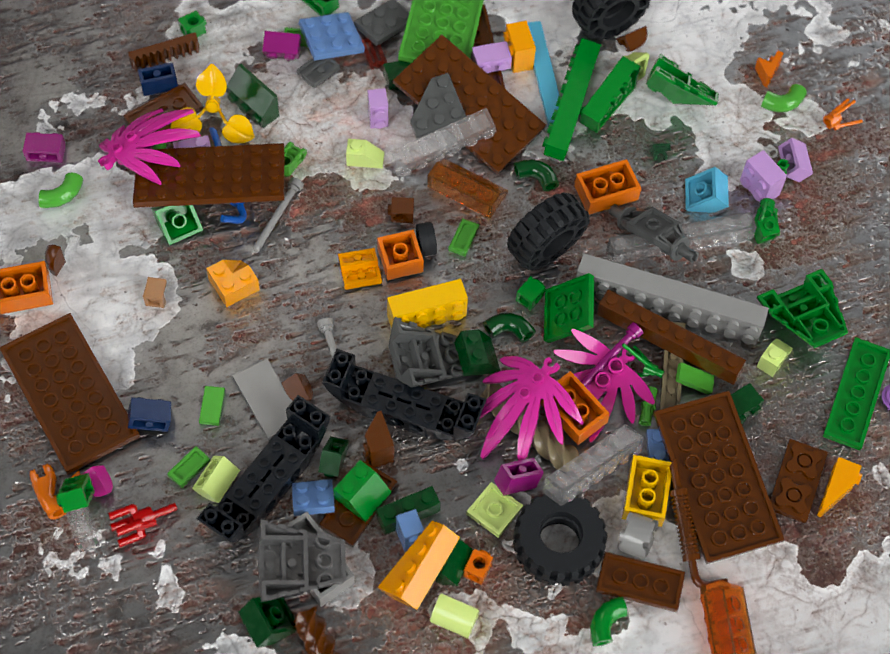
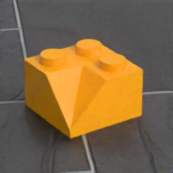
(520, 46)
(232, 280)

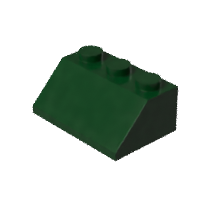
(253, 97)

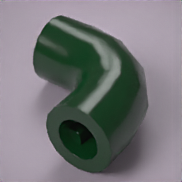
(537, 170)
(509, 323)

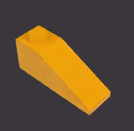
(841, 481)

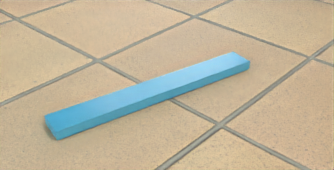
(544, 71)

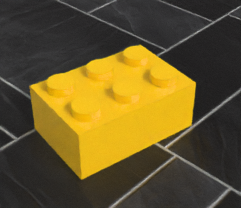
(647, 488)

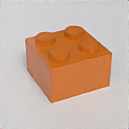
(400, 254)

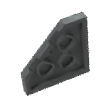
(437, 107)

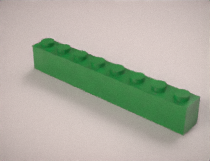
(572, 99)

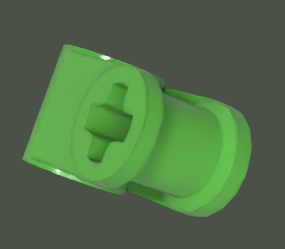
(293, 157)

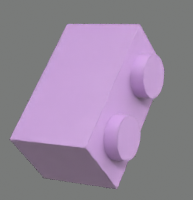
(492, 57)
(378, 108)
(798, 159)

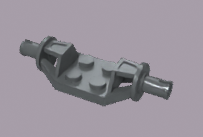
(657, 229)

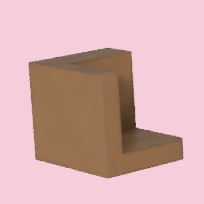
(154, 292)

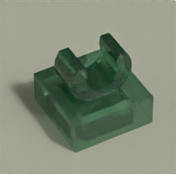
(660, 149)

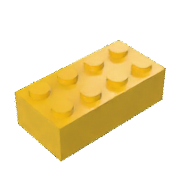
(429, 304)

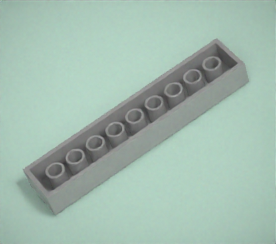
(677, 299)

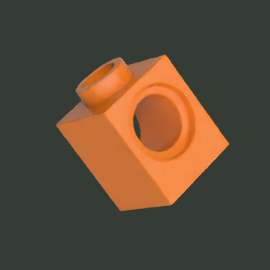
(478, 574)

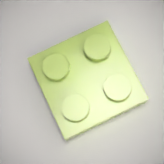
(494, 510)

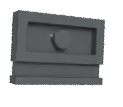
(318, 71)

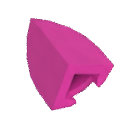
(101, 480)

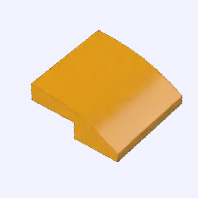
(359, 268)

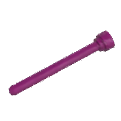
(633, 332)

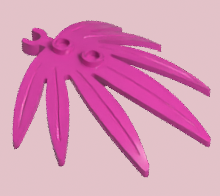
(129, 143)
(611, 378)
(529, 389)

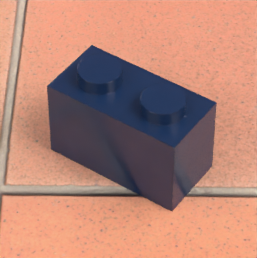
(157, 79)
(149, 414)

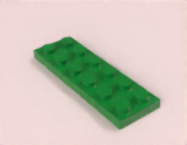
(857, 394)

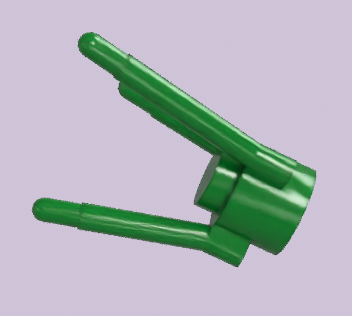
(766, 209)

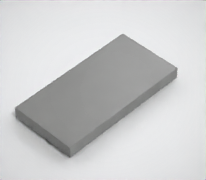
(264, 396)

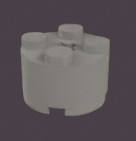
(638, 535)

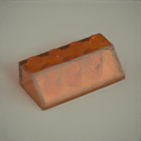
(466, 187)
(727, 618)

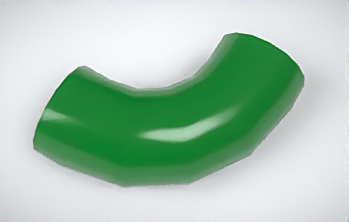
(604, 618)

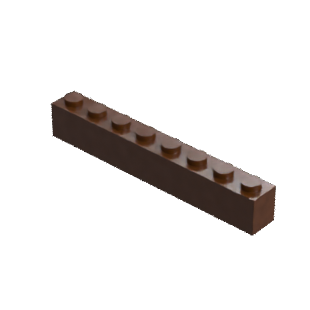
(672, 337)

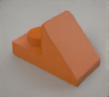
(767, 69)

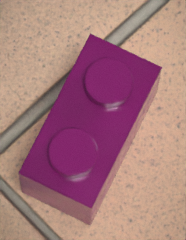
(281, 45)
(44, 147)
(518, 476)

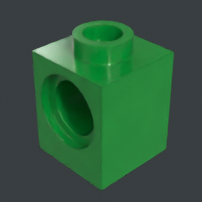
(192, 23)
(766, 230)
(530, 293)

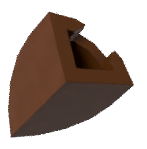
(634, 39)
(54, 259)
(298, 385)

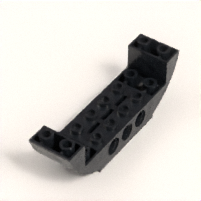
(401, 405)
(269, 474)

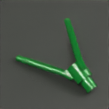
(649, 368)

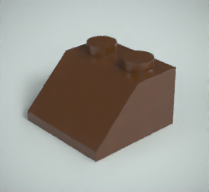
(378, 443)

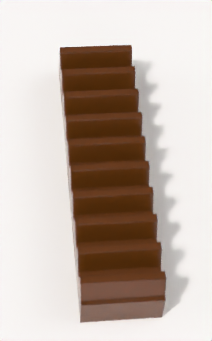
(164, 50)

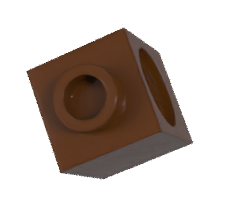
(401, 210)

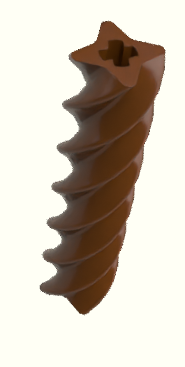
(312, 631)

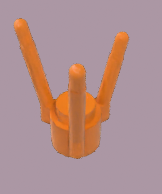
(833, 119)

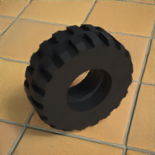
(607, 17)
(548, 231)
(553, 565)

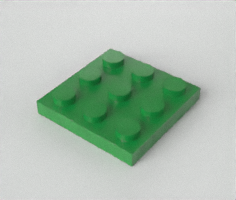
(568, 308)

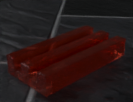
(377, 63)

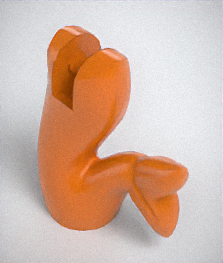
(45, 491)

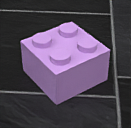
(763, 177)

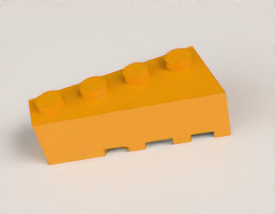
(420, 565)

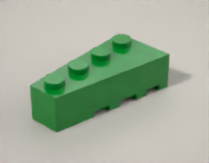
(610, 94)

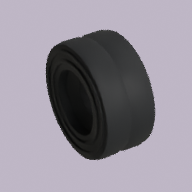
(426, 238)

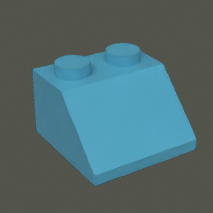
(707, 191)

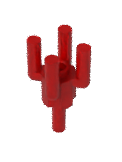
(138, 521)

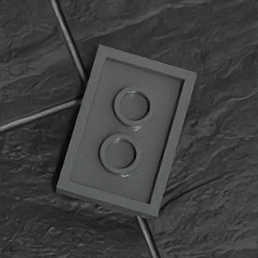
(383, 22)

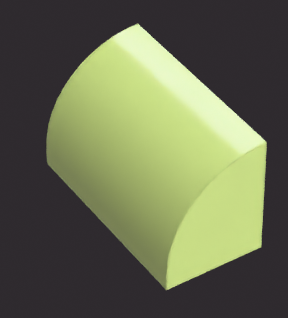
(216, 479)
(454, 615)

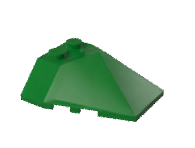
(678, 85)
(808, 309)

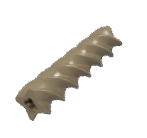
(543, 440)

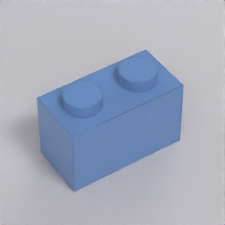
(408, 528)

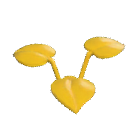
(213, 83)

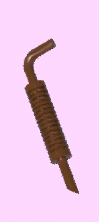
(685, 527)

